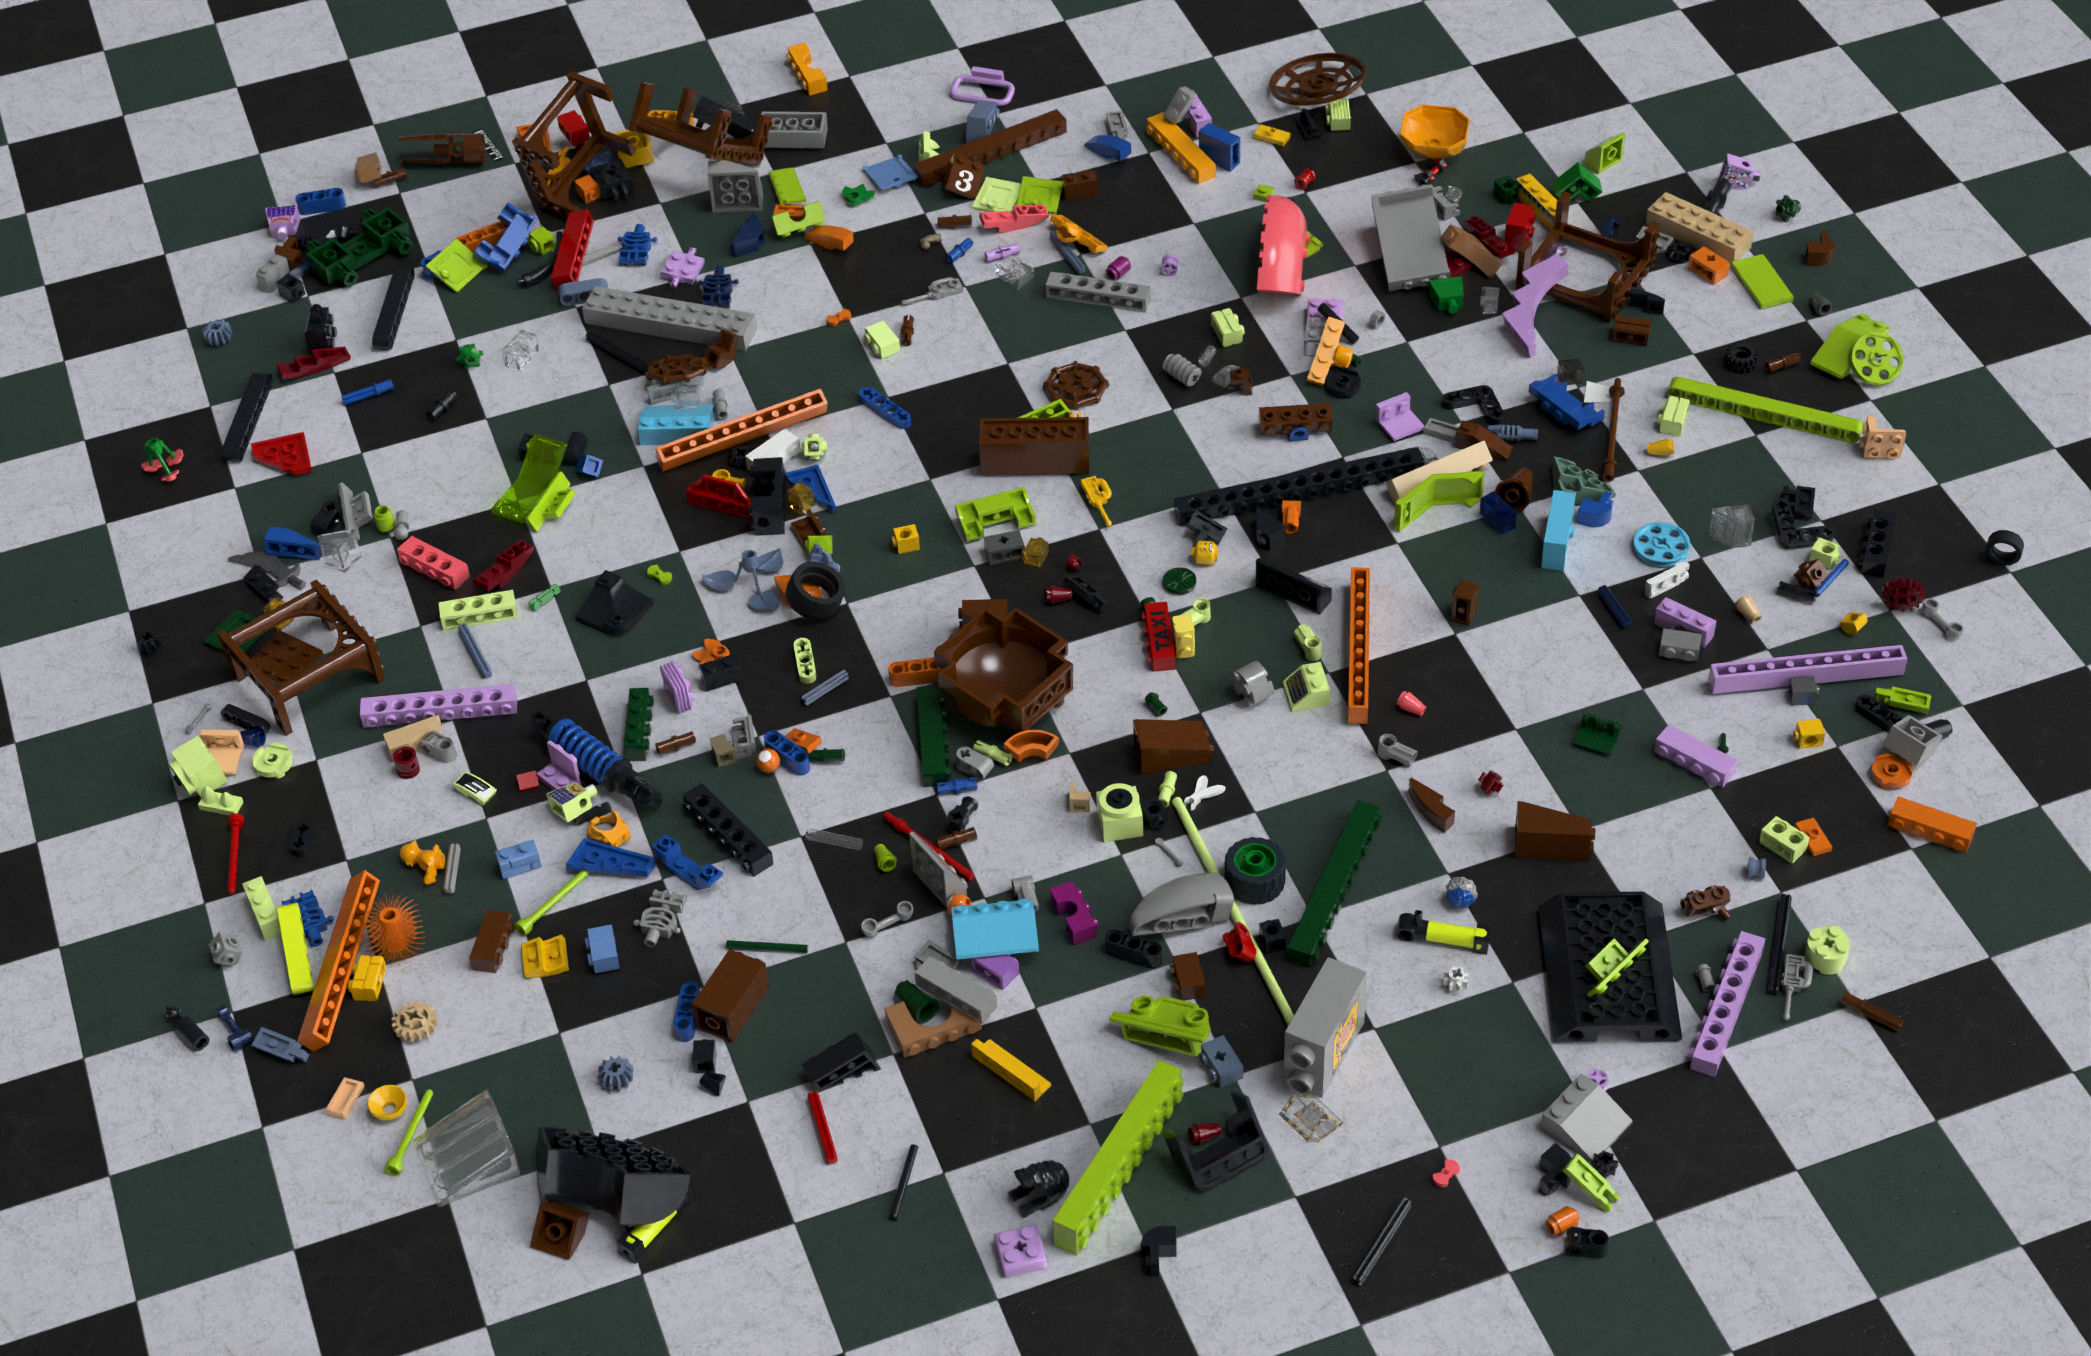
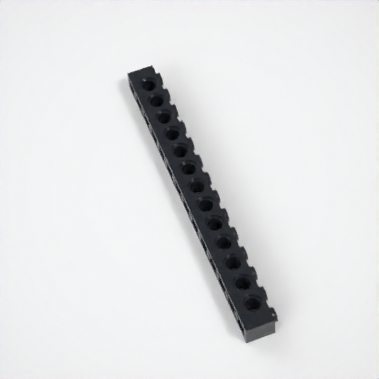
(1298, 485)

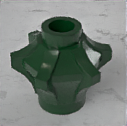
(1787, 208)

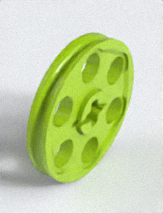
(1876, 351)

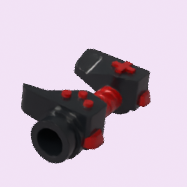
(1427, 176)

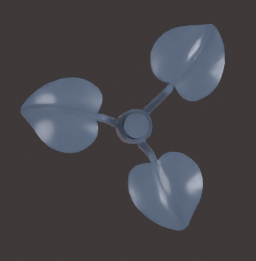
(750, 562)

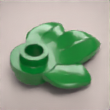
(857, 195)

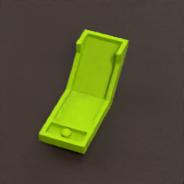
(1835, 351)
(1438, 490)

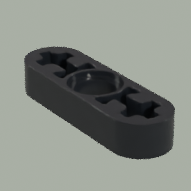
(1869, 707)
(244, 718)

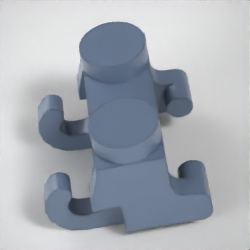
(820, 555)

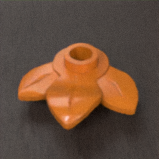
(712, 651)

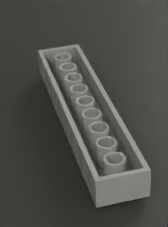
(667, 317)

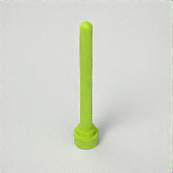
(525, 925)
(395, 1164)

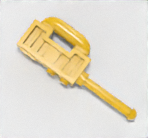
(1097, 498)

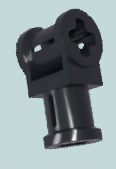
(960, 815)

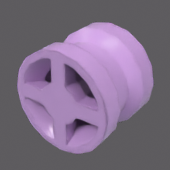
(1169, 264)
(1600, 1077)

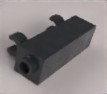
(706, 113)

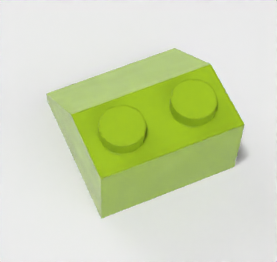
(1605, 153)

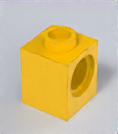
(906, 539)
(1809, 733)

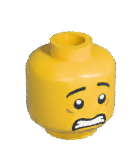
(1205, 552)

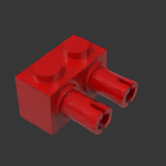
(573, 128)

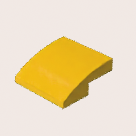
(544, 957)

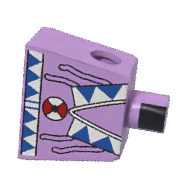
(1738, 171)

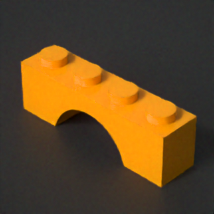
(812, 79)

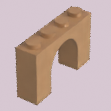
(916, 1038)

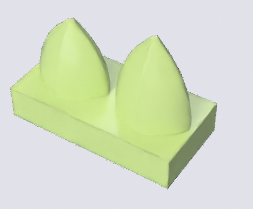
(927, 147)
(219, 802)

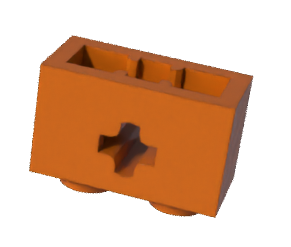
(1709, 265)

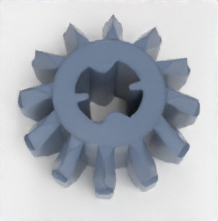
(217, 332)
(615, 1073)

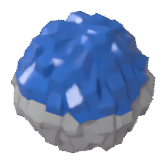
(1461, 892)

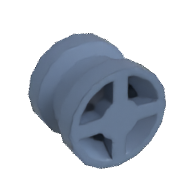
(1756, 868)

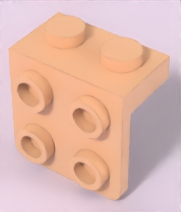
(1881, 442)
(225, 747)

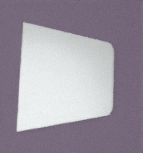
(1596, 393)

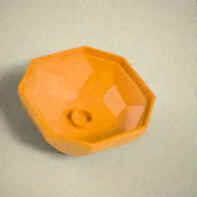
(1435, 131)

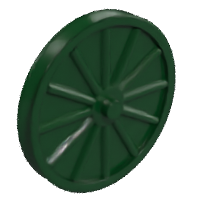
(1179, 580)

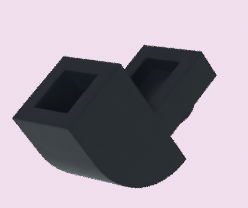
(1553, 1163)
(1158, 1243)

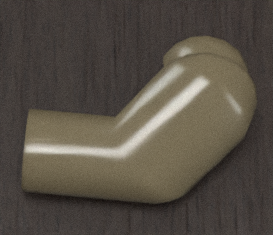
(926, 241)

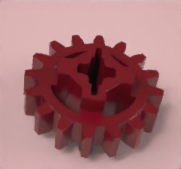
(1902, 593)

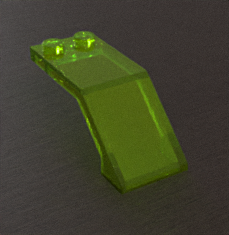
(537, 472)

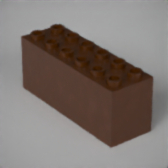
(1034, 446)

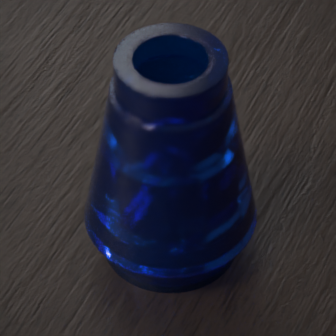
(253, 737)

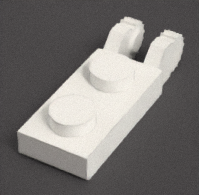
(1667, 580)

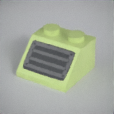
(1307, 687)

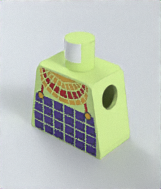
(571, 800)

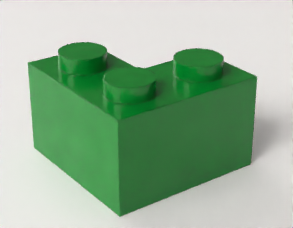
(1578, 181)

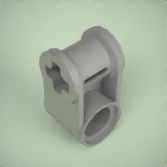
(439, 747)
(973, 763)

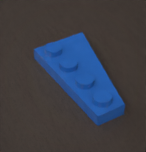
(604, 858)

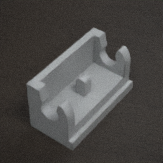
(1443, 206)
(744, 737)

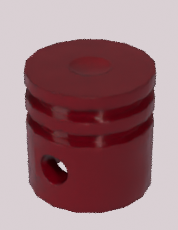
(406, 762)

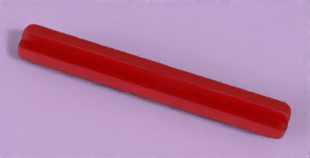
(822, 1127)

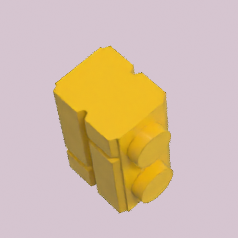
(367, 978)

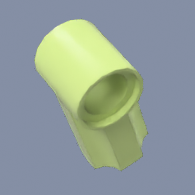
(1200, 611)
(1309, 642)

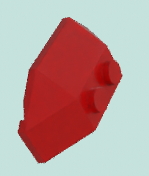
(719, 496)

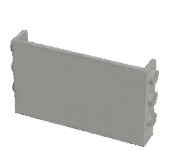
(1409, 237)

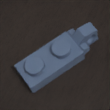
(279, 1045)

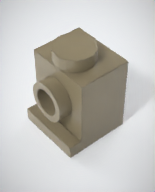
(723, 750)

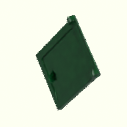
(230, 624)

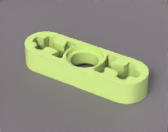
(806, 679)

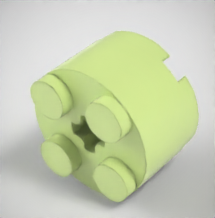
(1827, 949)

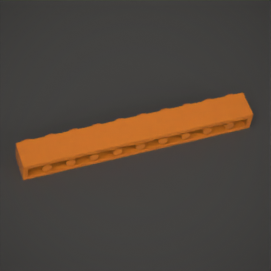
(741, 430)
(1359, 646)
(338, 961)

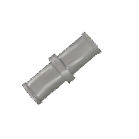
(720, 404)

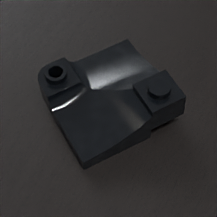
(613, 605)

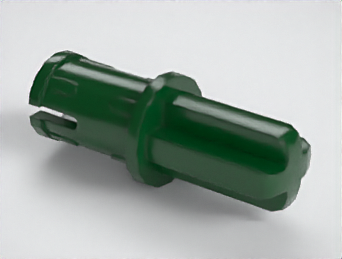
(827, 755)

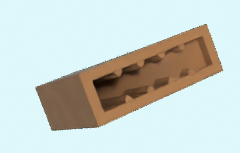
(1471, 248)

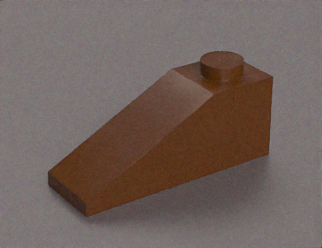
(1471, 434)

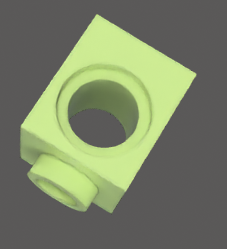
(1826, 552)

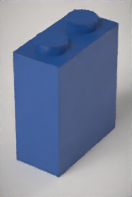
(1220, 146)

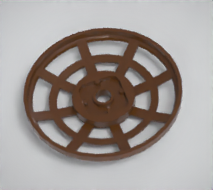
(1317, 84)

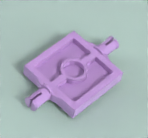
(682, 267)

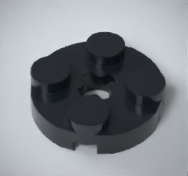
(1347, 389)

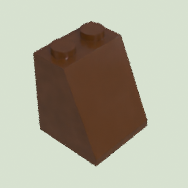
(971, 607)

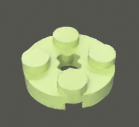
(272, 769)

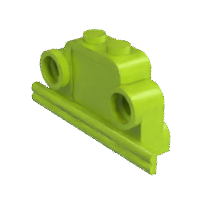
(1165, 1024)

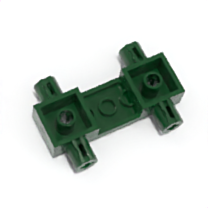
(380, 234)

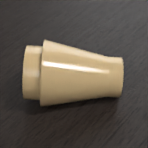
(1748, 608)

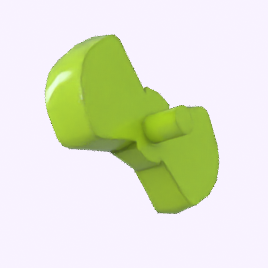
(663, 577)

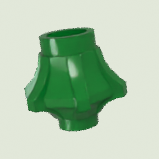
(469, 355)

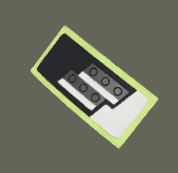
(475, 787)

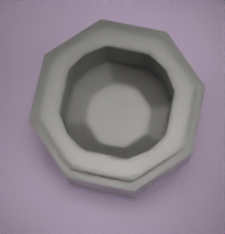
(1377, 318)

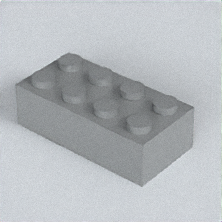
(797, 130)

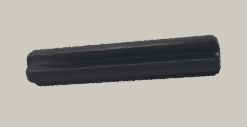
(1347, 332)

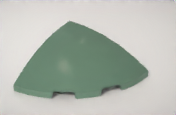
(1572, 479)

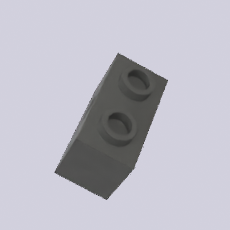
(1004, 547)

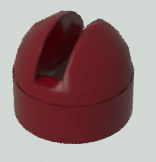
(1073, 563)

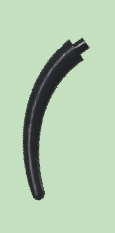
(541, 272)

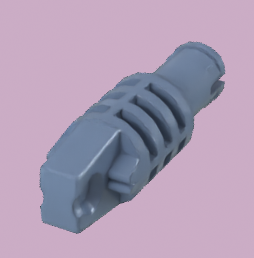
(1513, 432)

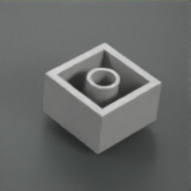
(1912, 740)

